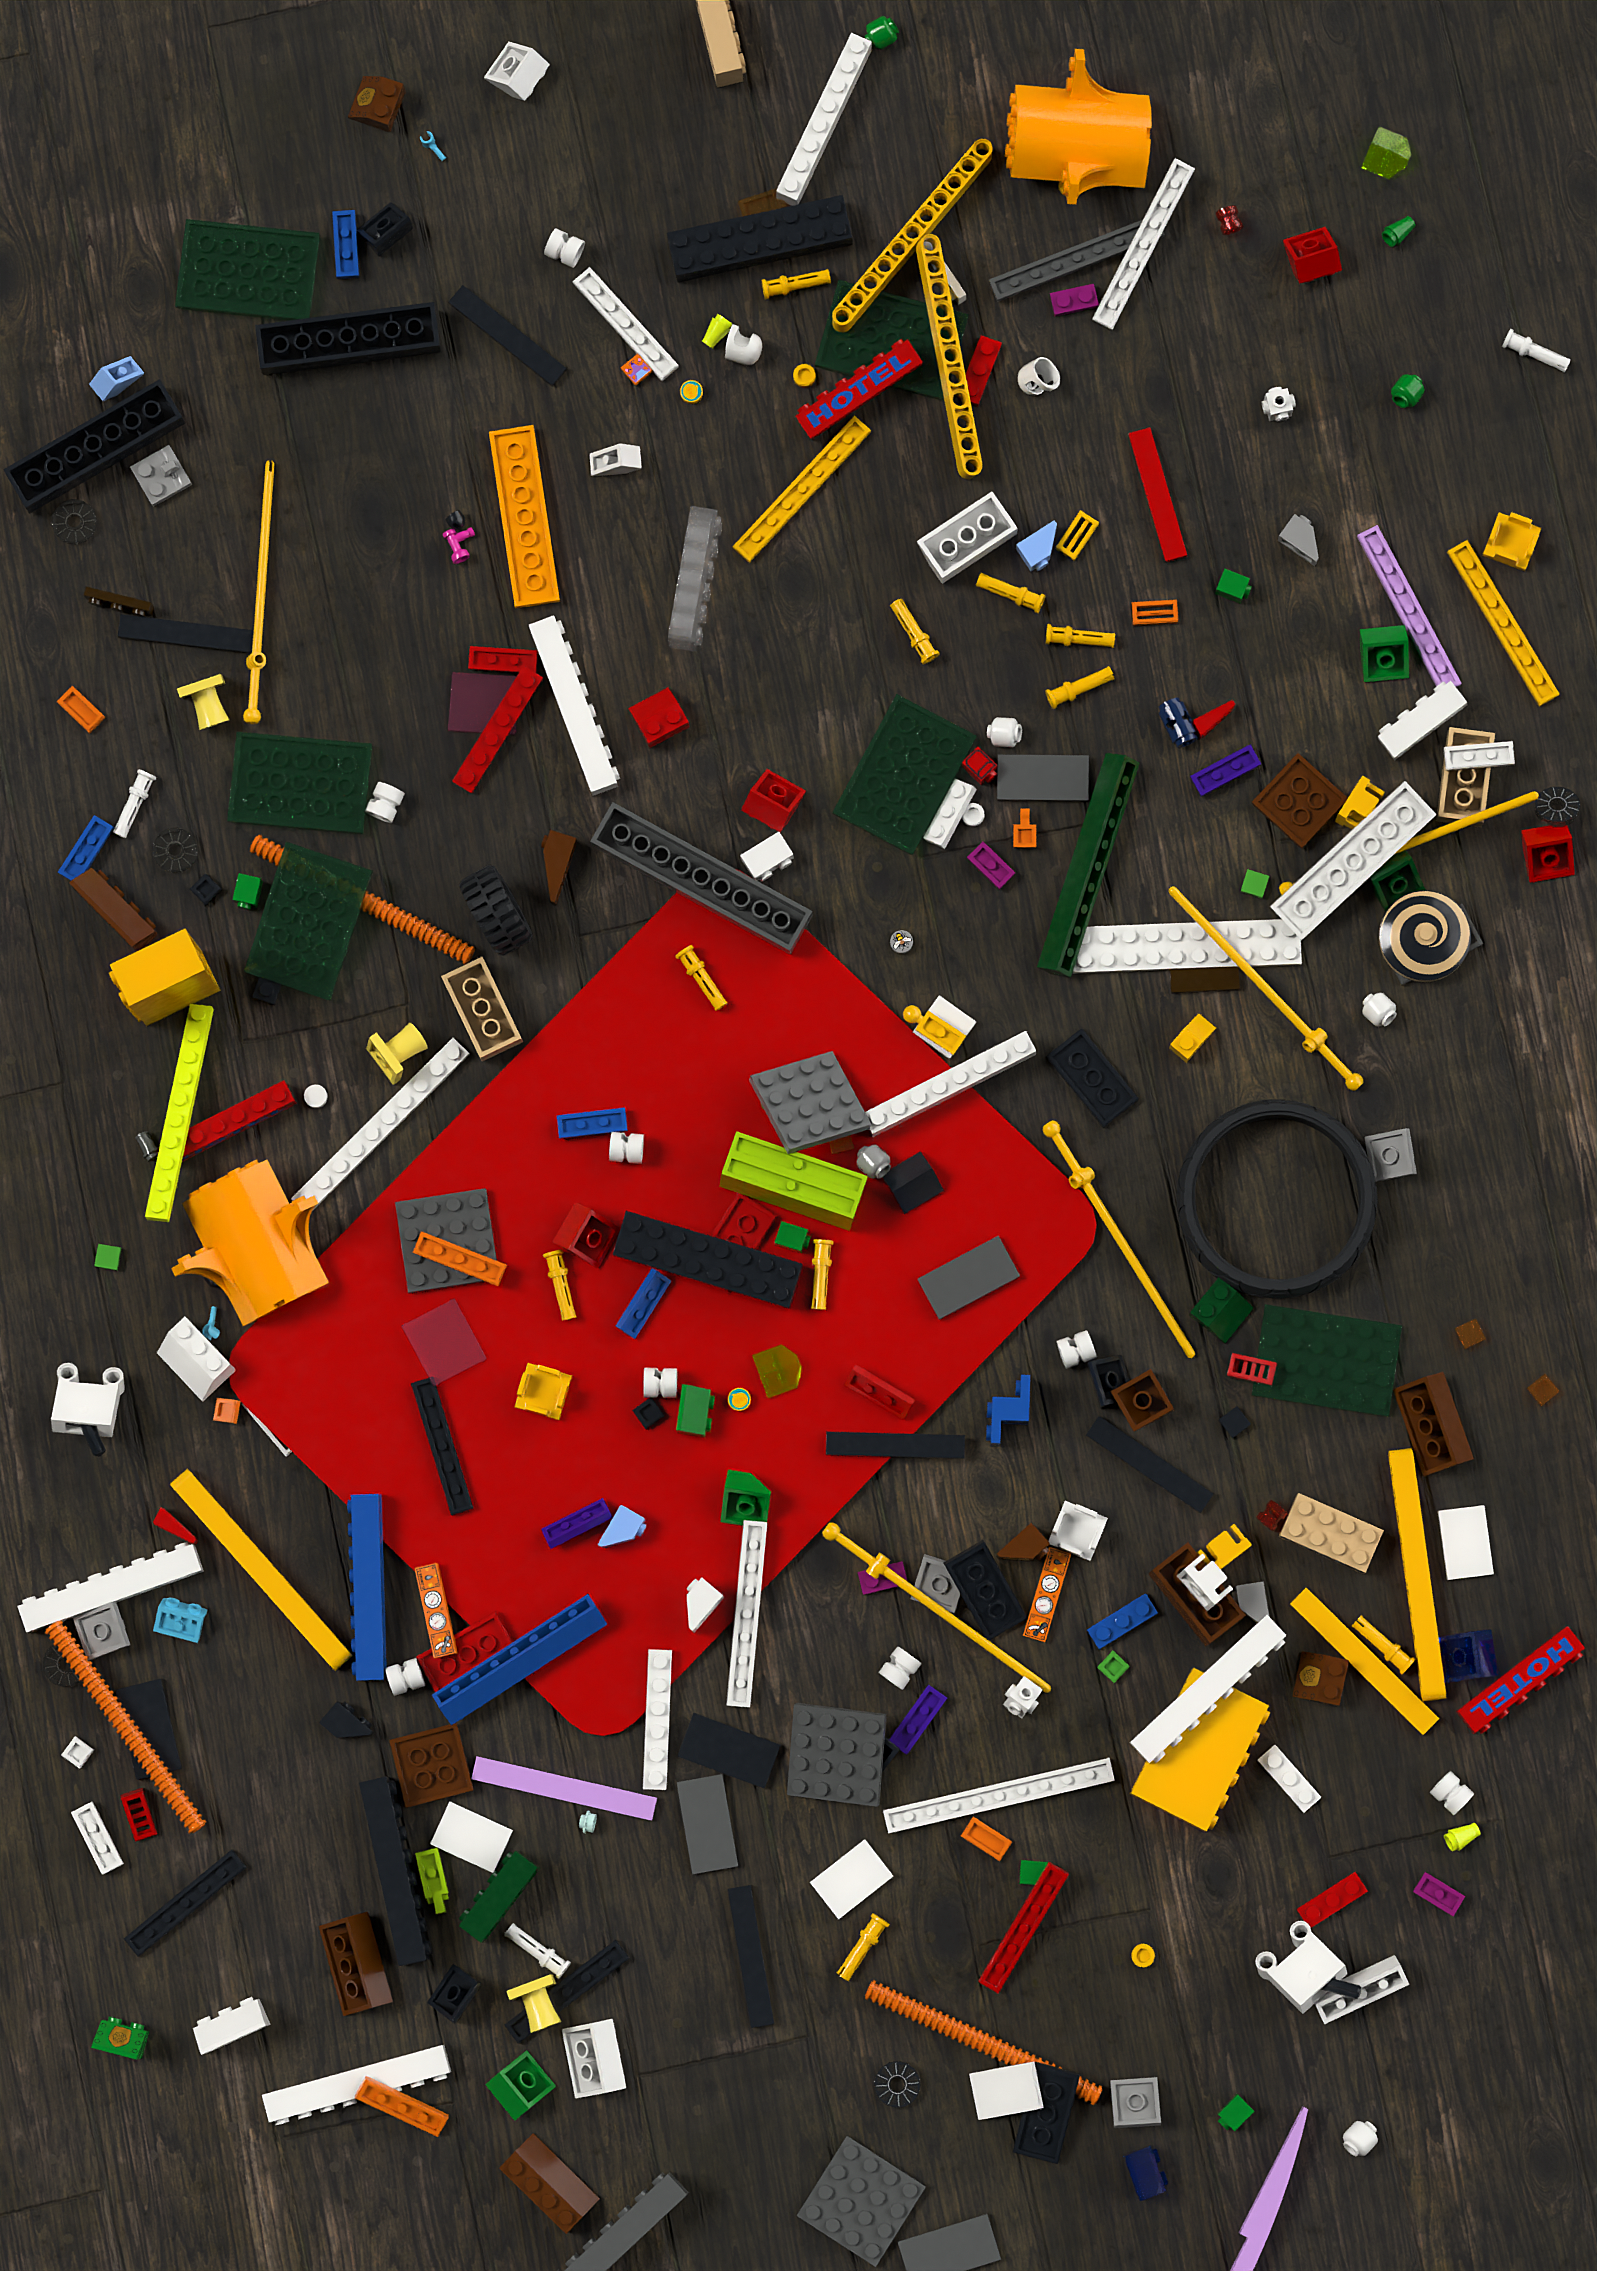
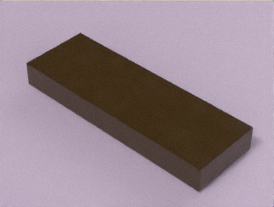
(1204, 979)

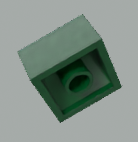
(1395, 879)
(1221, 1310)

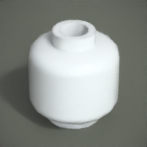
(1004, 732)
(1379, 1009)
(1360, 2138)

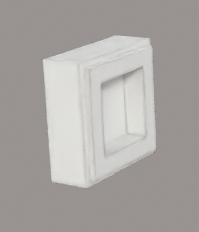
(77, 1752)

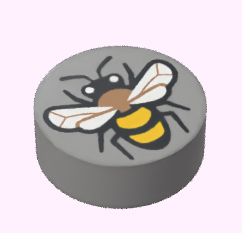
(901, 942)

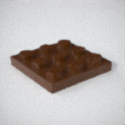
(1299, 801)
(431, 1765)

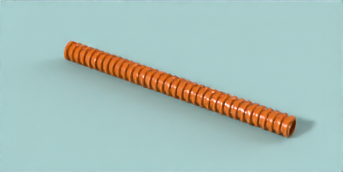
(386, 912)
(125, 1726)
(965, 2034)

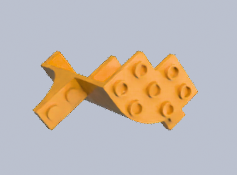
(1078, 134)
(253, 1241)

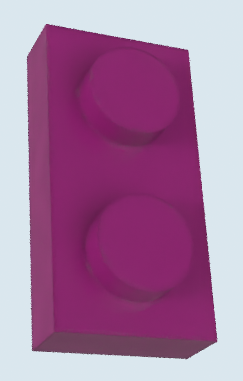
(1074, 300)
(991, 865)
(871, 1585)
(1438, 1894)

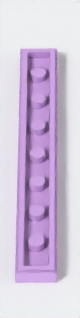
(1407, 607)
(564, 1788)

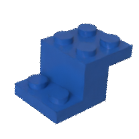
(1008, 1410)

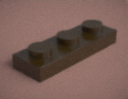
(118, 602)

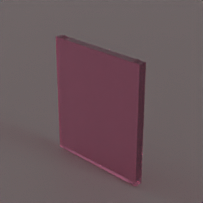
(475, 700)
(444, 1342)

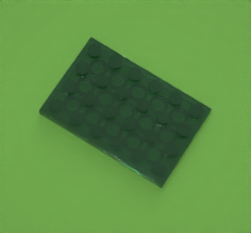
(247, 270)
(877, 329)
(904, 774)
(300, 782)
(308, 921)
(1328, 1360)

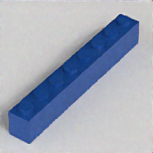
(368, 1587)
(519, 1659)

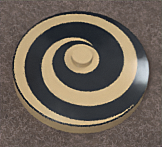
(1424, 936)

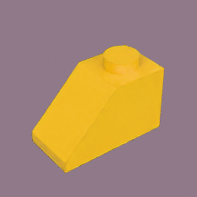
(1192, 1037)

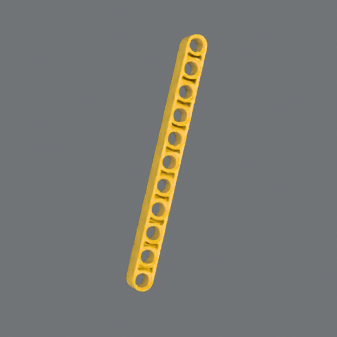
(907, 244)
(953, 346)
(261, 1569)
(1417, 1574)

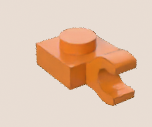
(1024, 833)

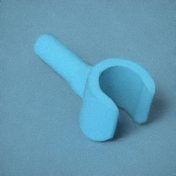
(431, 144)
(209, 1330)

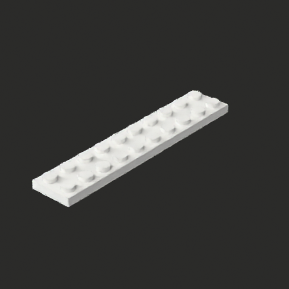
(1186, 946)

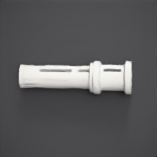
(1527, 347)
(138, 793)
(546, 1957)

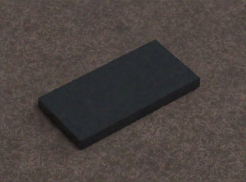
(1092, 1078)
(985, 1590)
(151, 1714)
(729, 1750)
(1044, 2129)

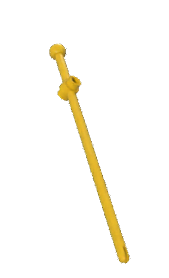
(256, 659)
(1454, 826)
(1313, 1039)
(1082, 1179)
(879, 1566)

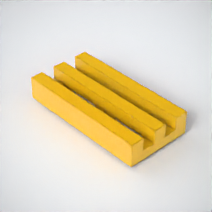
(1067, 551)

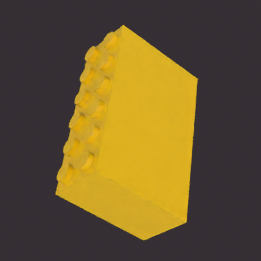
(163, 978)
(1200, 1768)

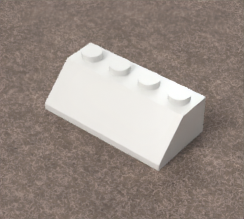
(967, 537)

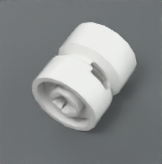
(563, 247)
(384, 803)
(626, 1147)
(1076, 1349)
(660, 1382)
(899, 1668)
(405, 1676)
(1451, 1793)

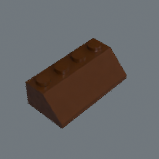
(114, 909)
(1433, 1423)
(1205, 1624)
(355, 1963)
(549, 2183)

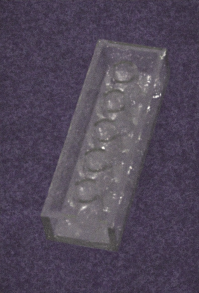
(693, 578)

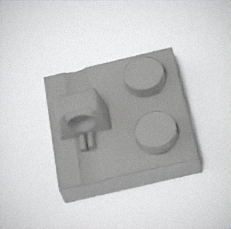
(161, 475)
(1391, 1154)
(937, 1583)
(101, 1630)
(1135, 2102)

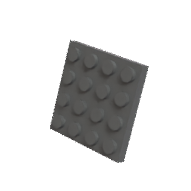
(810, 1102)
(453, 1217)
(836, 1754)
(861, 2201)

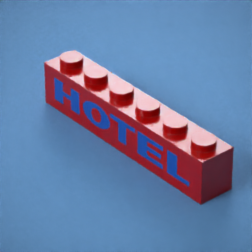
(859, 389)
(238, 1118)
(1521, 1679)

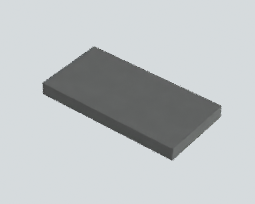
(1043, 778)
(968, 1277)
(707, 1824)
(951, 2247)

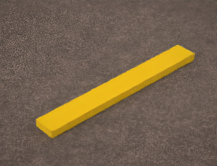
(801, 489)
(1503, 623)
(1364, 1661)

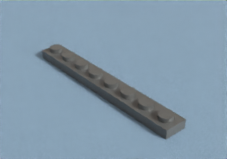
(1064, 262)

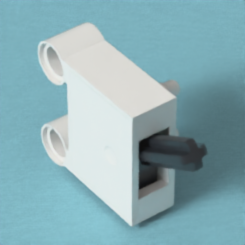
(87, 1407)
(1307, 1971)

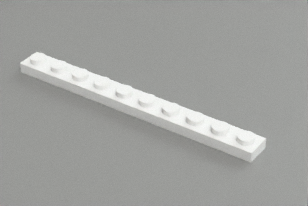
(384, 1122)
(998, 1795)

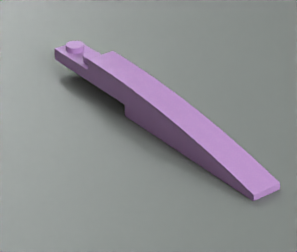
(1266, 2205)

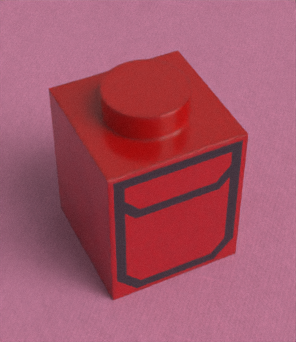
(980, 766)

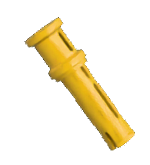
(784, 285)
(1019, 595)
(1067, 636)
(919, 640)
(1069, 690)
(694, 966)
(822, 1262)
(558, 1275)
(1392, 1652)
(868, 1937)

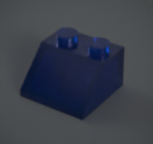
(1468, 1656)
(1145, 2172)

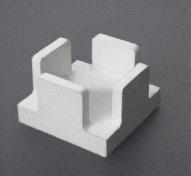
(1077, 1530)
(1204, 1582)

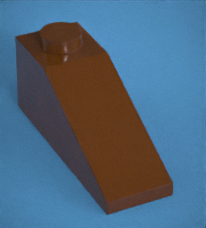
(557, 856)

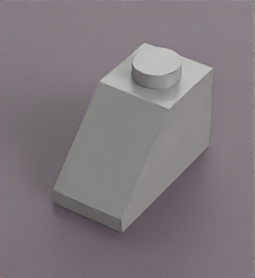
(1300, 538)
(1251, 1600)

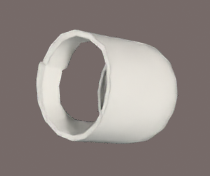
(742, 349)
(1029, 373)

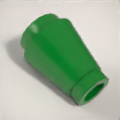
(1396, 232)

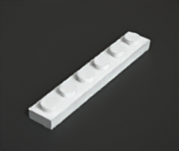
(657, 1719)

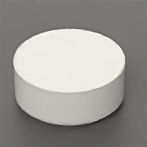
(973, 815)
(315, 1096)

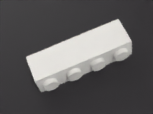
(1422, 720)
(1374, 1982)

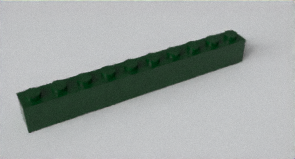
(1088, 864)

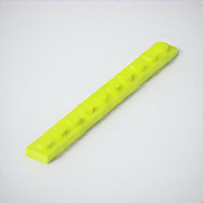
(179, 1113)

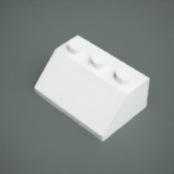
(194, 1359)
(230, 2025)
(594, 2058)

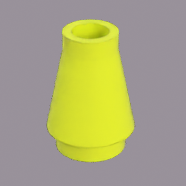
(716, 331)
(1461, 1836)

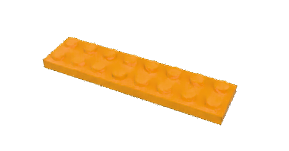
(524, 516)

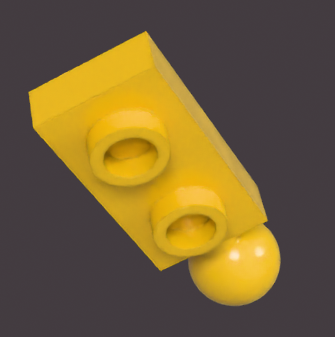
(935, 1029)

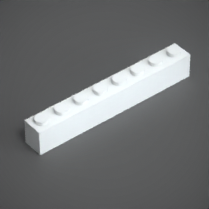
(824, 119)
(573, 705)
(950, 1083)
(115, 1586)
(1207, 1689)
(342, 2087)

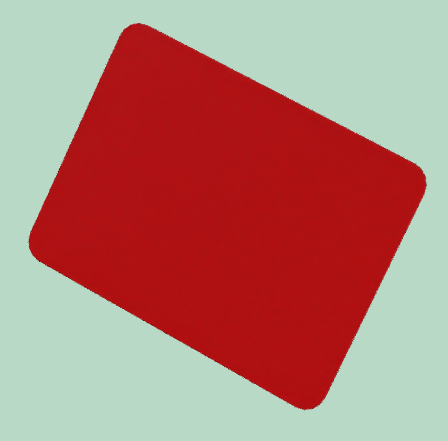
(645, 1038)

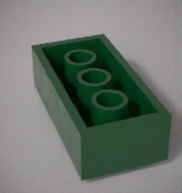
(499, 1896)

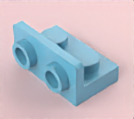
(179, 1619)

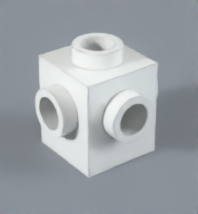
(1276, 411)
(1022, 1697)

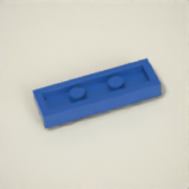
(345, 244)
(86, 848)
(592, 1123)
(643, 1303)
(1122, 1621)

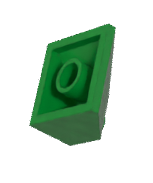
(744, 1499)

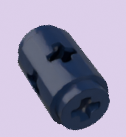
(1171, 714)

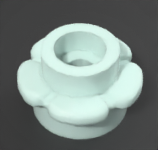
(588, 1822)

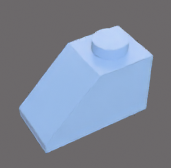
(115, 378)
(1038, 547)
(623, 1528)

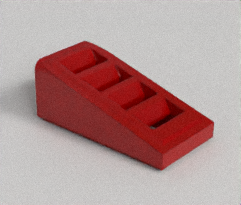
(1208, 721)
(1234, 1365)
(171, 1524)
(128, 1807)

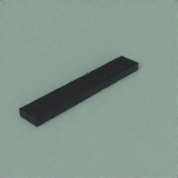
(507, 335)
(185, 634)
(895, 1445)
(442, 1446)
(1149, 1464)
(185, 1903)
(750, 1956)
(574, 1986)

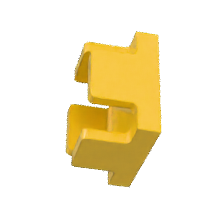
(1512, 540)
(1359, 803)
(543, 1391)
(1224, 1547)

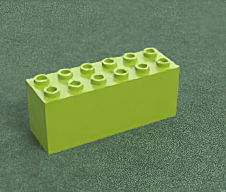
(793, 1181)

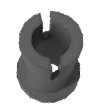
(147, 1146)

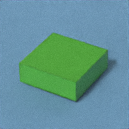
(1254, 883)
(108, 1257)
(1113, 1666)

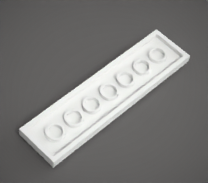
(1353, 860)

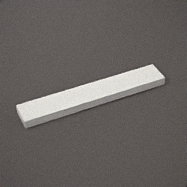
(625, 324)

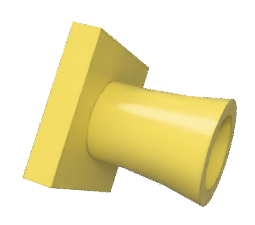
(206, 701)
(395, 1051)
(537, 2002)

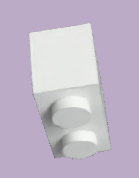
(767, 857)

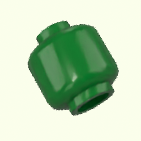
(882, 32)
(1407, 391)

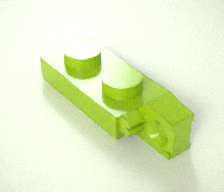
(433, 1878)

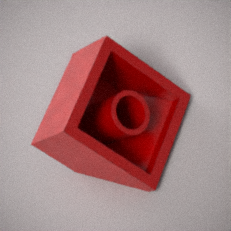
(1312, 255)
(659, 717)
(773, 800)
(1548, 852)
(586, 1235)

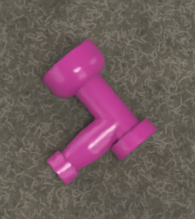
(459, 555)

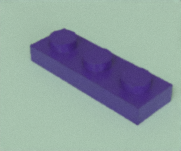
(1225, 770)
(576, 1523)
(918, 1719)

